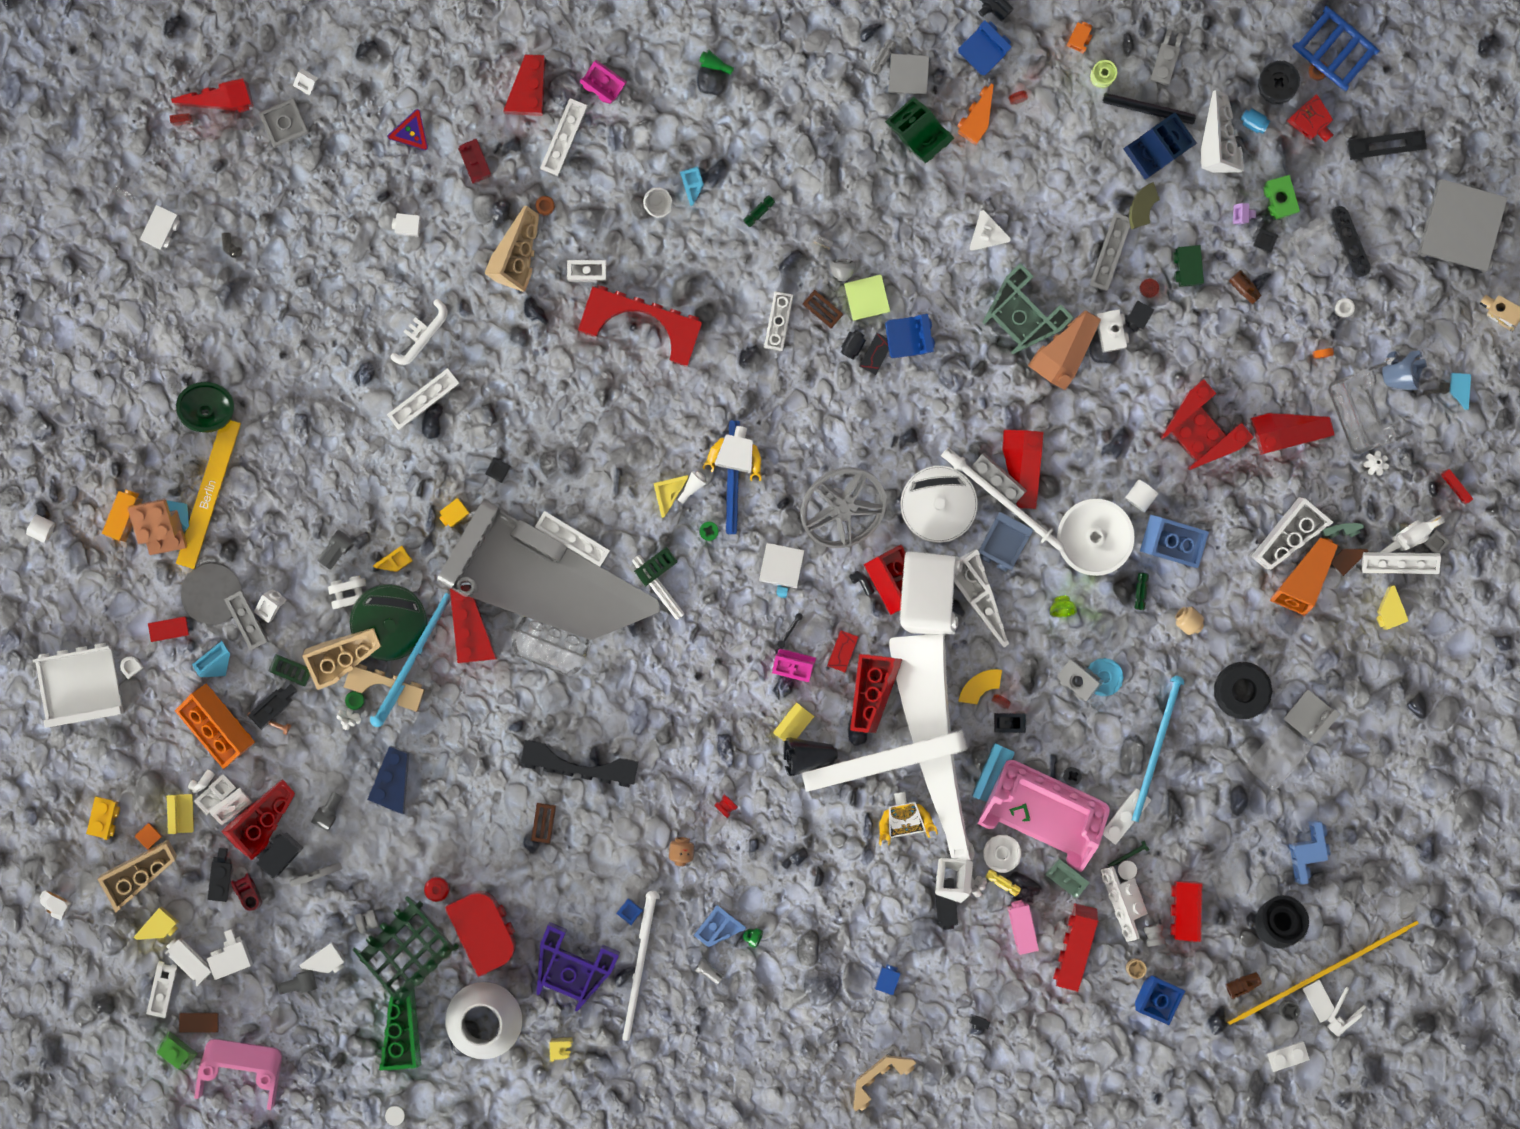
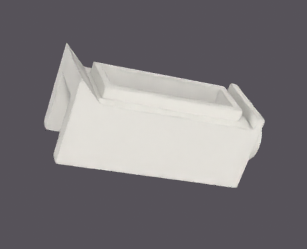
(188, 960)

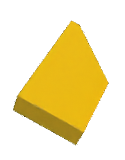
(395, 560)

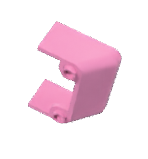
(241, 1056)

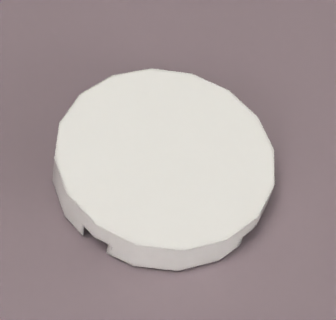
(1002, 853)

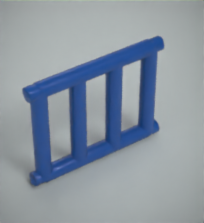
(1315, 59)

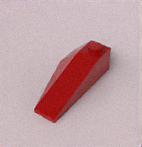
(229, 96)
(1023, 461)

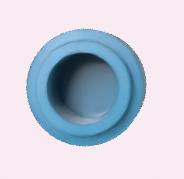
(1255, 121)

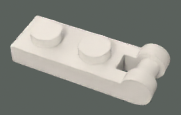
(162, 990)

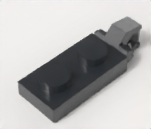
(272, 706)
(220, 877)

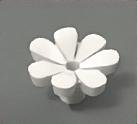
(1374, 466)
(348, 719)
(978, 885)

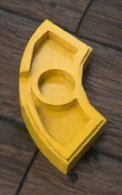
(979, 685)

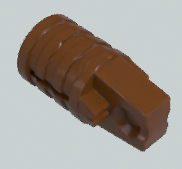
(1245, 286)
(1243, 985)

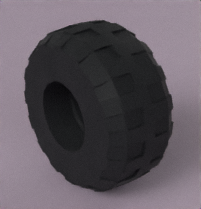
(1261, 686)

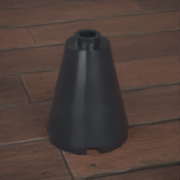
(807, 755)

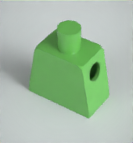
(176, 1051)

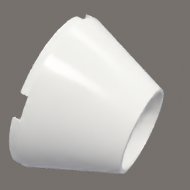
(498, 1000)

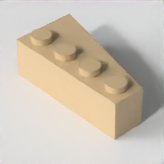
(133, 875)

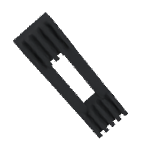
(1360, 147)

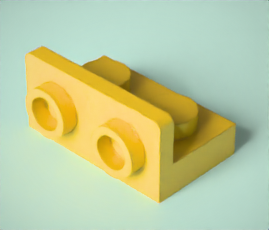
(102, 818)

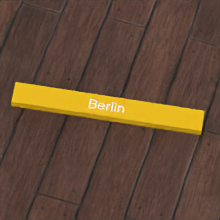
(208, 494)

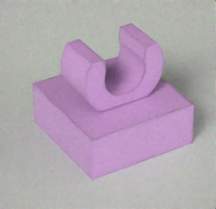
(1242, 214)

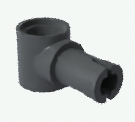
(326, 816)
(301, 983)

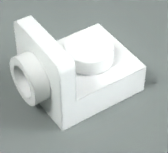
(269, 605)

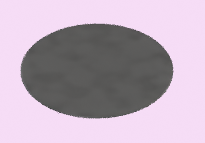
(205, 593)

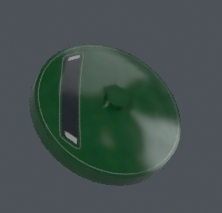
(394, 615)

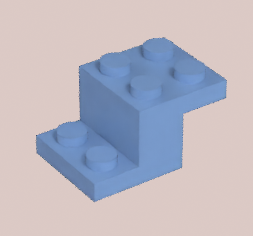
(1309, 851)

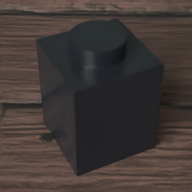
(1138, 316)

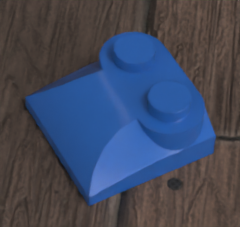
(1158, 999)

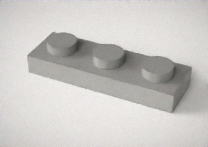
(998, 478)
(246, 620)

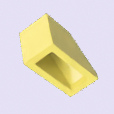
(1391, 610)
(158, 926)

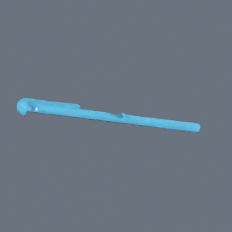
(1177, 681)
(397, 687)

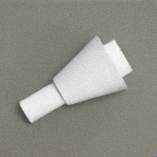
(693, 484)

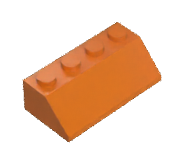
(214, 726)

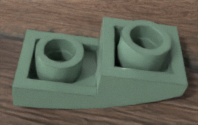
(1347, 529)

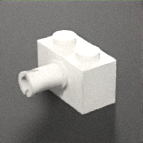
(1111, 331)

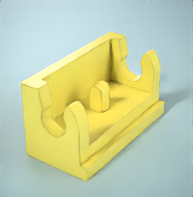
(558, 1048)

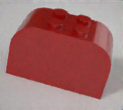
(483, 930)

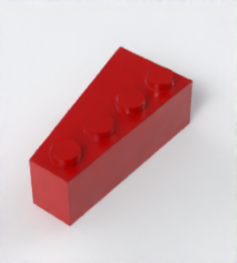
(469, 629)
(872, 690)
(1076, 948)

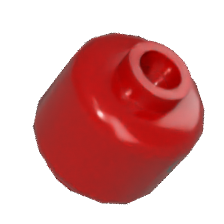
(436, 889)

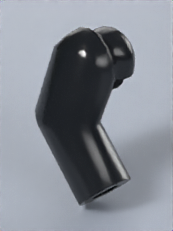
(864, 581)

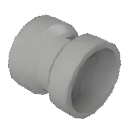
(367, 921)
(1154, 935)

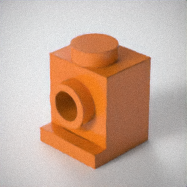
(1080, 37)

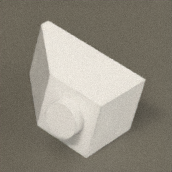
(325, 960)

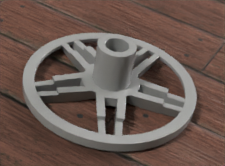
(841, 507)

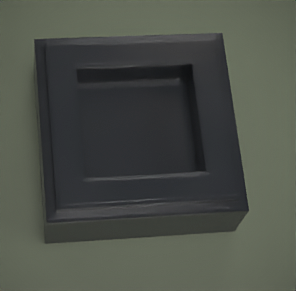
(1265, 240)
(497, 470)

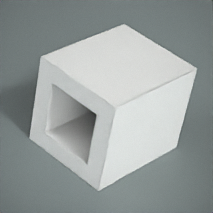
(407, 224)

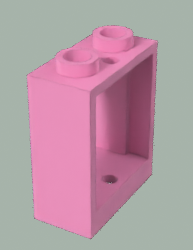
(1022, 927)

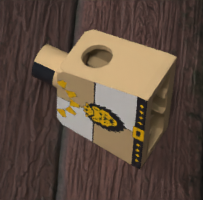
(1508, 317)

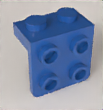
(985, 48)
(909, 336)

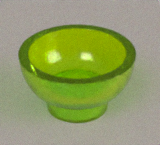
(1062, 607)

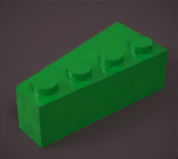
(401, 1034)

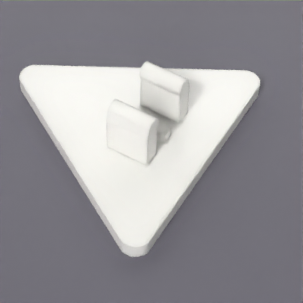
(987, 233)

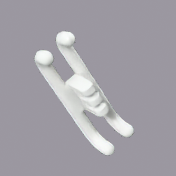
(421, 334)

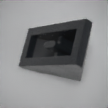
(1010, 722)

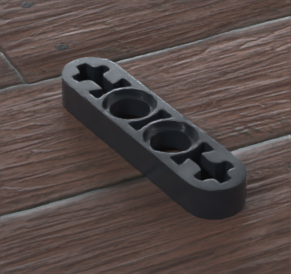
(1347, 242)

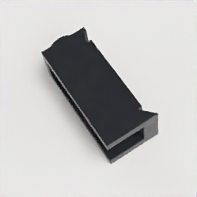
(946, 907)

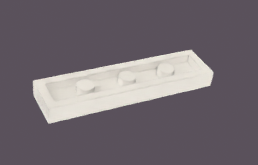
(563, 137)
(423, 399)
(572, 538)
(1401, 563)

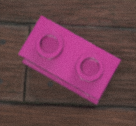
(793, 665)

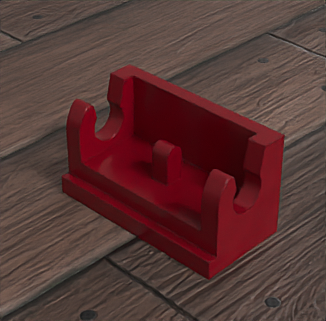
(474, 161)

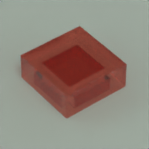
(180, 119)

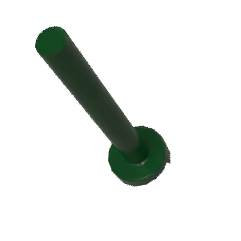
(1128, 855)

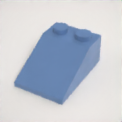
(1174, 541)

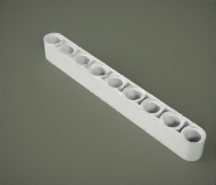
(884, 761)

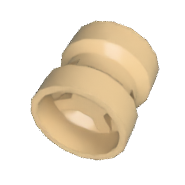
(1138, 966)

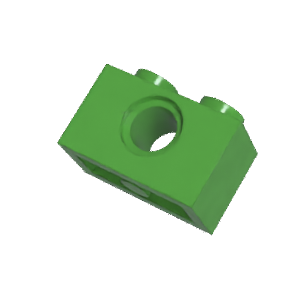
(1284, 186)

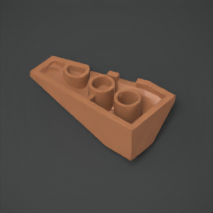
(1063, 356)

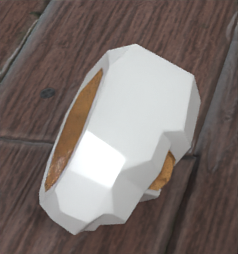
(55, 904)

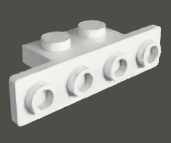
(1126, 902)

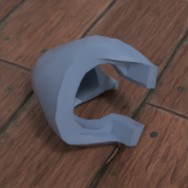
(1403, 374)

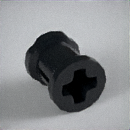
(1078, 777)

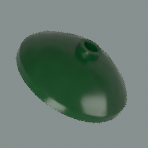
(205, 398)

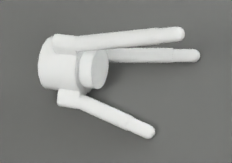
(1339, 1025)

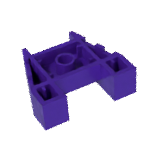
(569, 972)

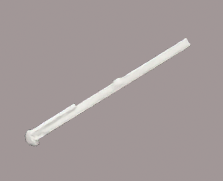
(651, 897)

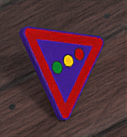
(410, 131)

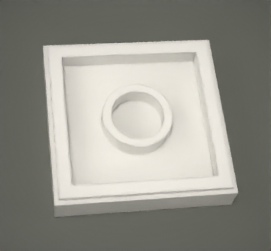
(781, 565)

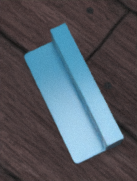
(996, 760)

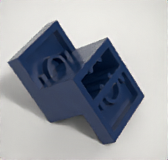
(1160, 146)

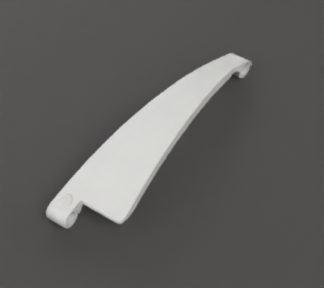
(925, 704)

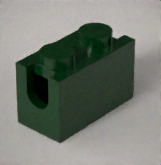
(1189, 266)

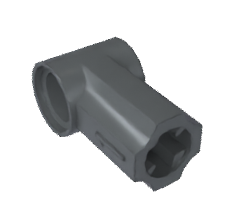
(338, 546)

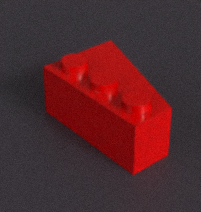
(528, 89)

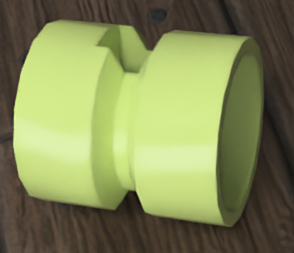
(1103, 74)

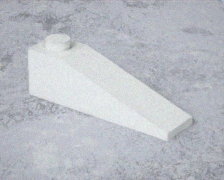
(1219, 143)

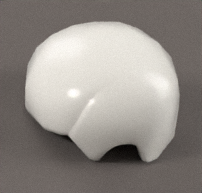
(657, 202)

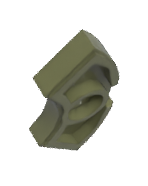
(1141, 206)

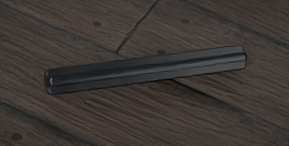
(1147, 108)

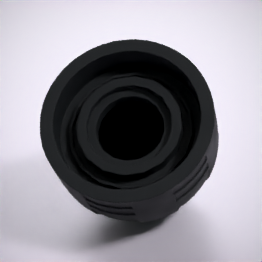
(1282, 922)

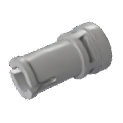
(706, 969)

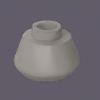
(842, 269)

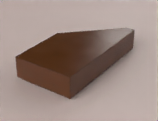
(1347, 559)

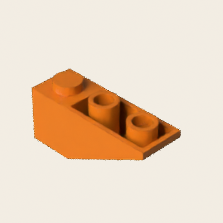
(977, 122)

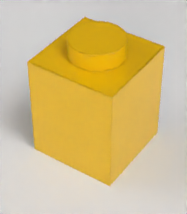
(453, 513)

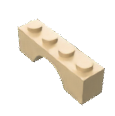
(361, 679)

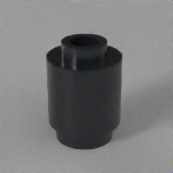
(853, 344)

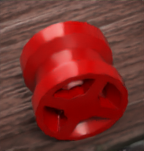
(725, 806)

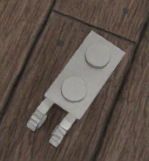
(1166, 59)

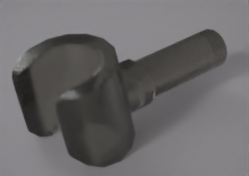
(1444, 388)

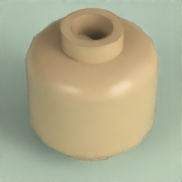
(1189, 620)

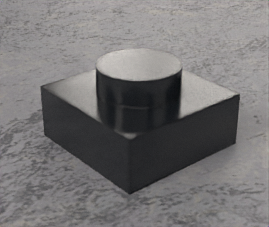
(979, 1022)

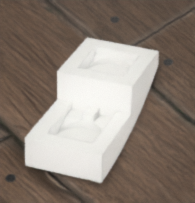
(214, 794)

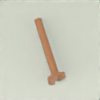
(286, 728)

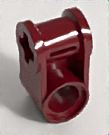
(247, 891)

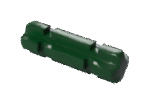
(759, 211)
(1141, 591)

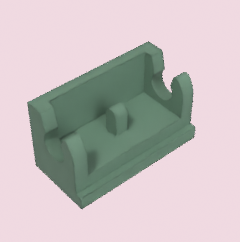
(1067, 878)

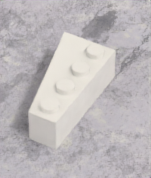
(1290, 533)

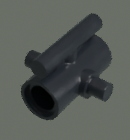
(999, 8)

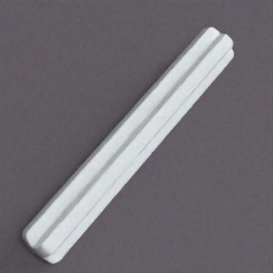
(661, 591)

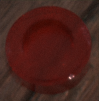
(1018, 97)
(1149, 288)
(1001, 701)

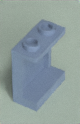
(1004, 542)

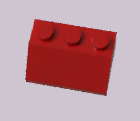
(887, 575)
(1186, 910)

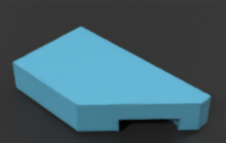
(693, 183)
(1460, 388)

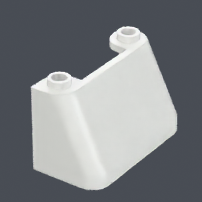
(929, 593)

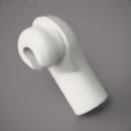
(203, 782)

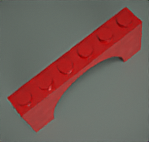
(605, 305)

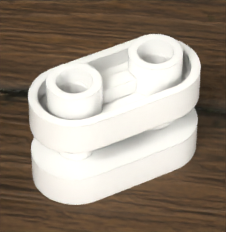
(338, 588)

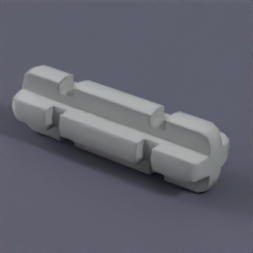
(882, 56)

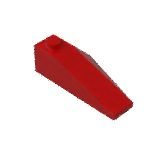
(1288, 430)
(255, 825)

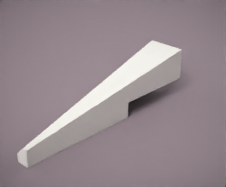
(977, 591)

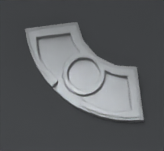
(315, 874)

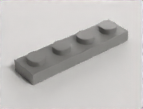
(1110, 252)

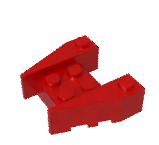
(1199, 433)

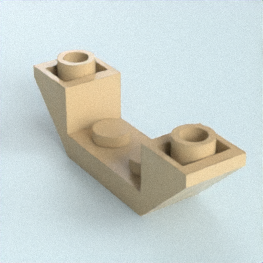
(902, 1065)

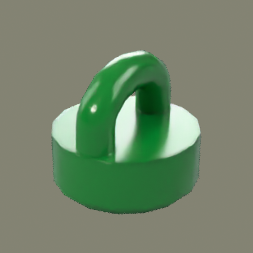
(755, 938)

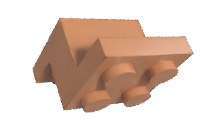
(157, 527)

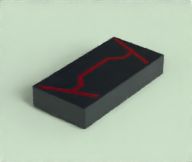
(875, 354)

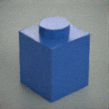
(887, 979)

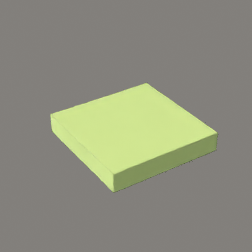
(867, 297)

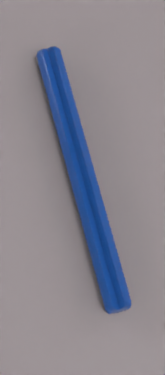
(732, 491)

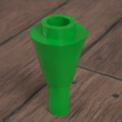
(710, 60)

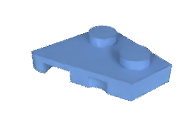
(718, 927)

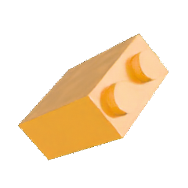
(119, 522)

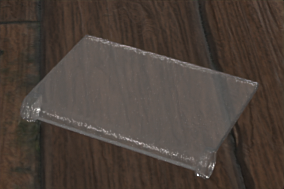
(1278, 757)

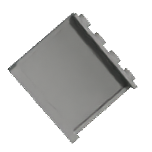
(1463, 225)

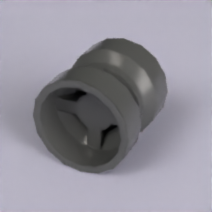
(1292, 1010)

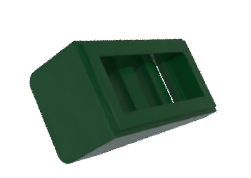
(666, 560)
(275, 662)

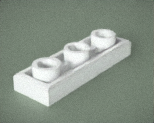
(780, 309)

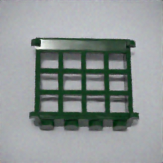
(389, 932)

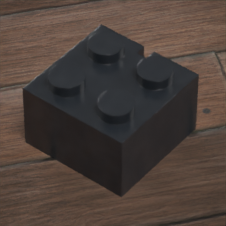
(279, 855)

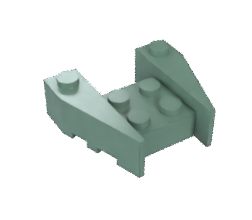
(1020, 316)

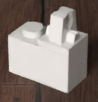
(232, 959)

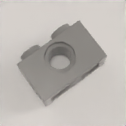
(1090, 684)

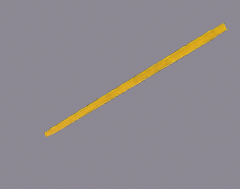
(1329, 969)

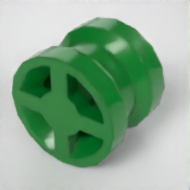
(711, 531)

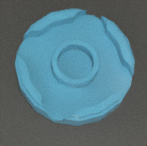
(1110, 673)

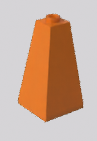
(1305, 582)

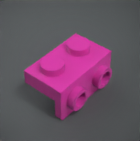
(603, 82)

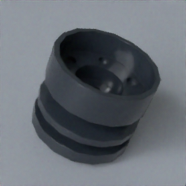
(1278, 71)

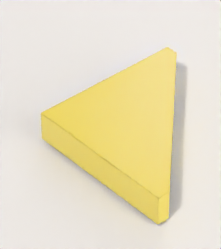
(668, 491)

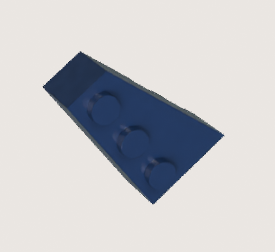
(391, 782)

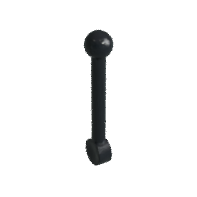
(781, 643)

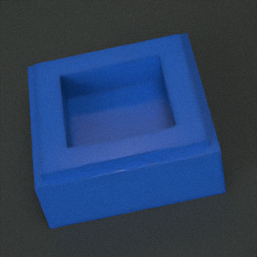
(629, 911)

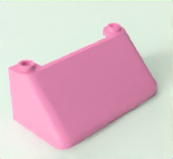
(1056, 810)

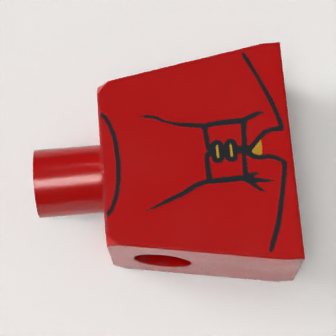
(1312, 119)

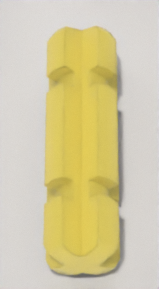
(1003, 882)

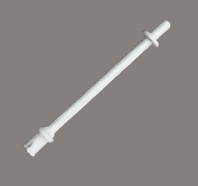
(960, 464)

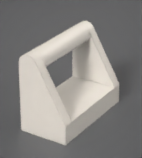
(963, 880)

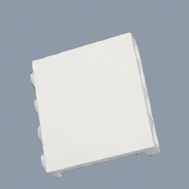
(78, 685)

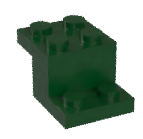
(919, 130)

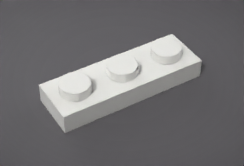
(1123, 818)

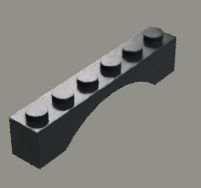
(540, 755)

